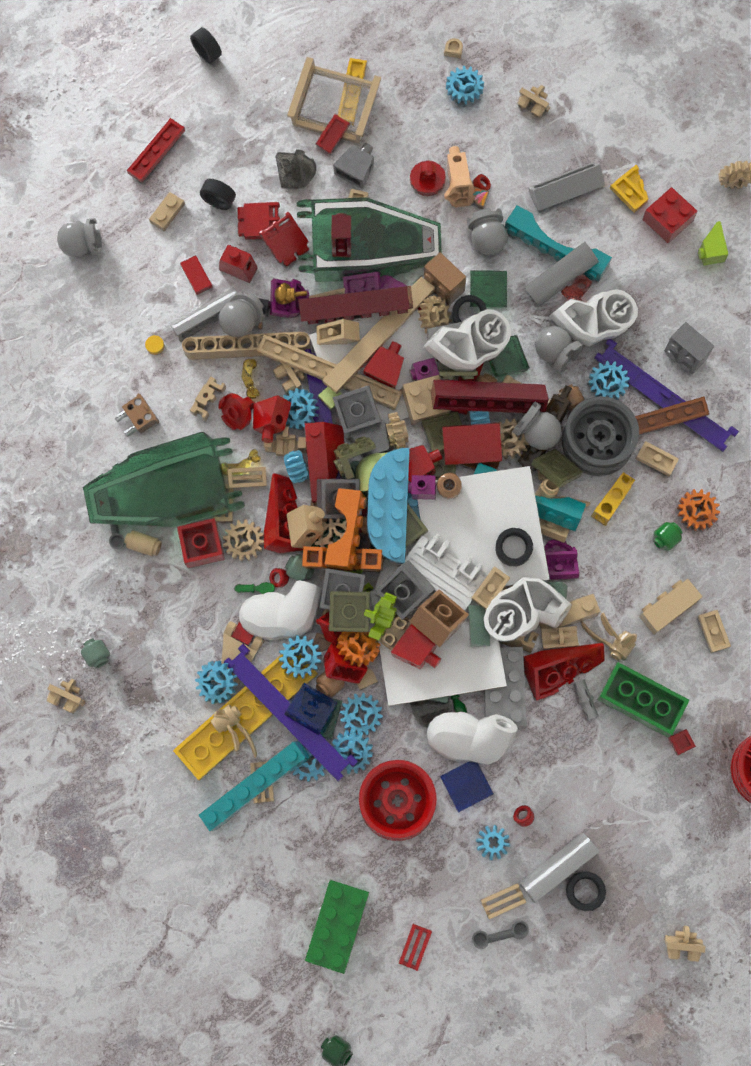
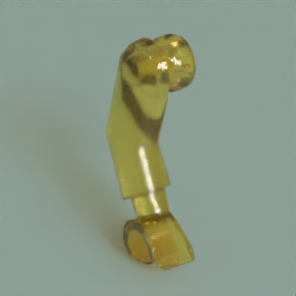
(248, 365)
(245, 463)

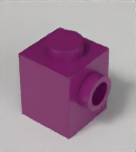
(424, 369)
(422, 487)

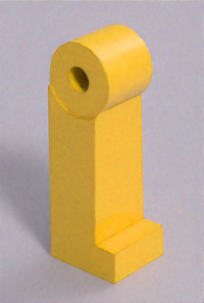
(613, 499)

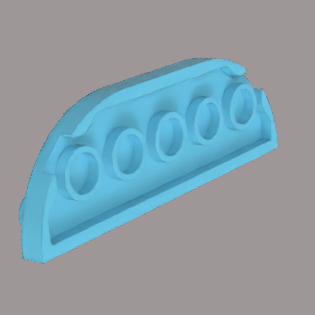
(389, 505)

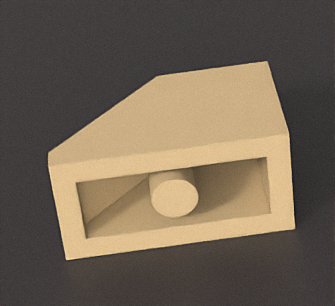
(338, 332)

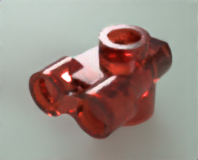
(573, 291)

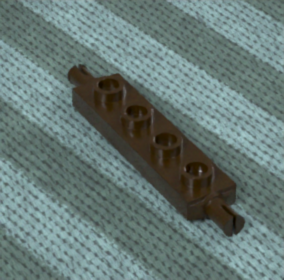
(558, 407)

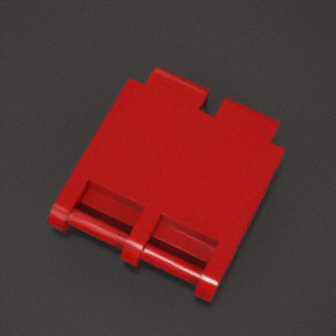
(256, 218)
(285, 240)

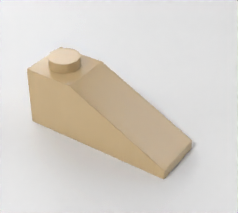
(581, 610)

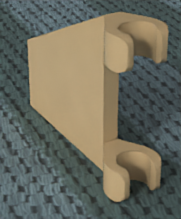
(231, 646)

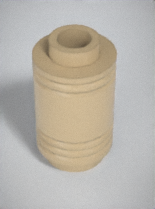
(143, 543)

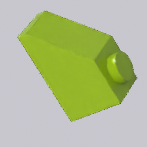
(714, 247)

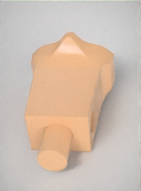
(461, 187)

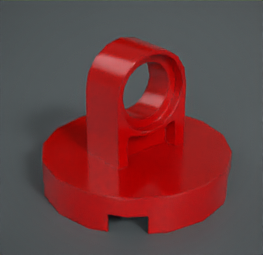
(427, 178)
(236, 410)

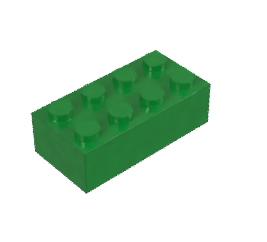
(643, 700)
(337, 926)

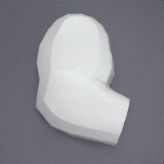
(599, 318)
(474, 342)
(523, 607)
(281, 615)
(467, 739)

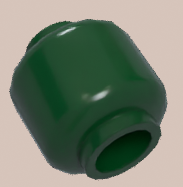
(336, 1051)

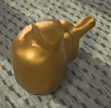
(286, 294)

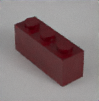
(341, 235)

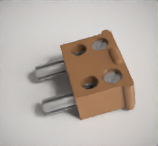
(139, 414)

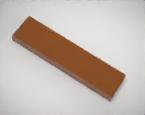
(672, 415)

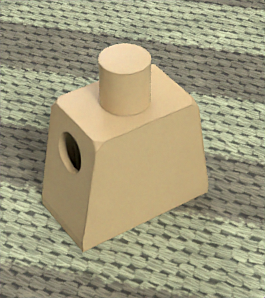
(305, 525)

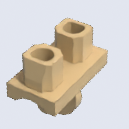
(540, 104)
(293, 382)
(395, 632)
(559, 637)
(72, 701)
(684, 941)

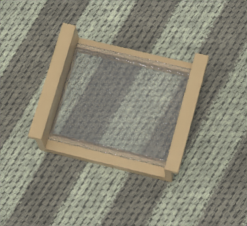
(328, 92)

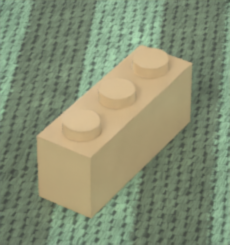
(670, 605)

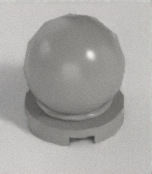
(488, 232)
(79, 238)
(241, 314)
(556, 347)
(539, 428)

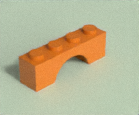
(342, 553)
(366, 559)

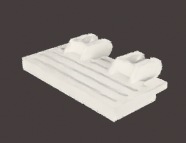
(444, 572)

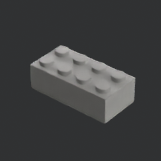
(509, 700)

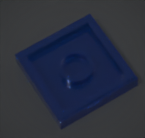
(310, 708)
(466, 785)

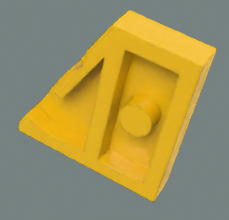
(631, 189)

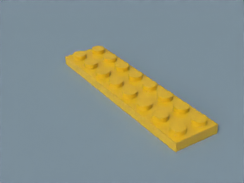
(208, 747)

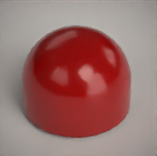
(477, 182)
(284, 578)
(528, 820)

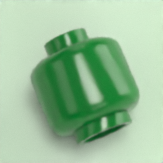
(667, 536)

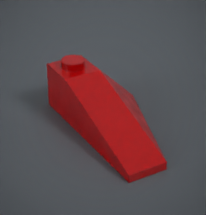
(321, 442)
(280, 502)
(555, 667)

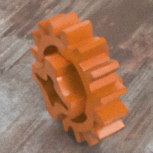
(705, 513)
(358, 645)

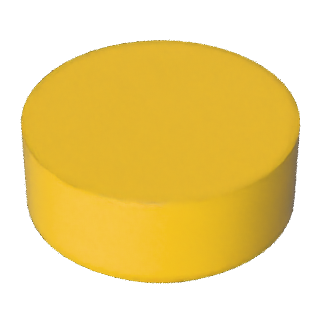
(154, 345)

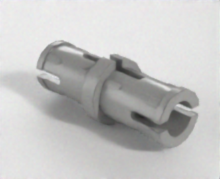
(585, 699)

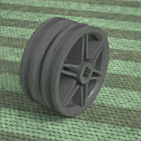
(600, 410)

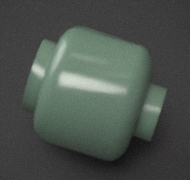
(295, 569)
(95, 653)

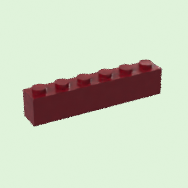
(356, 303)
(487, 396)

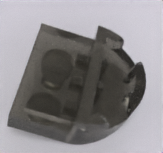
(295, 169)
(427, 710)

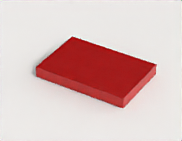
(472, 443)

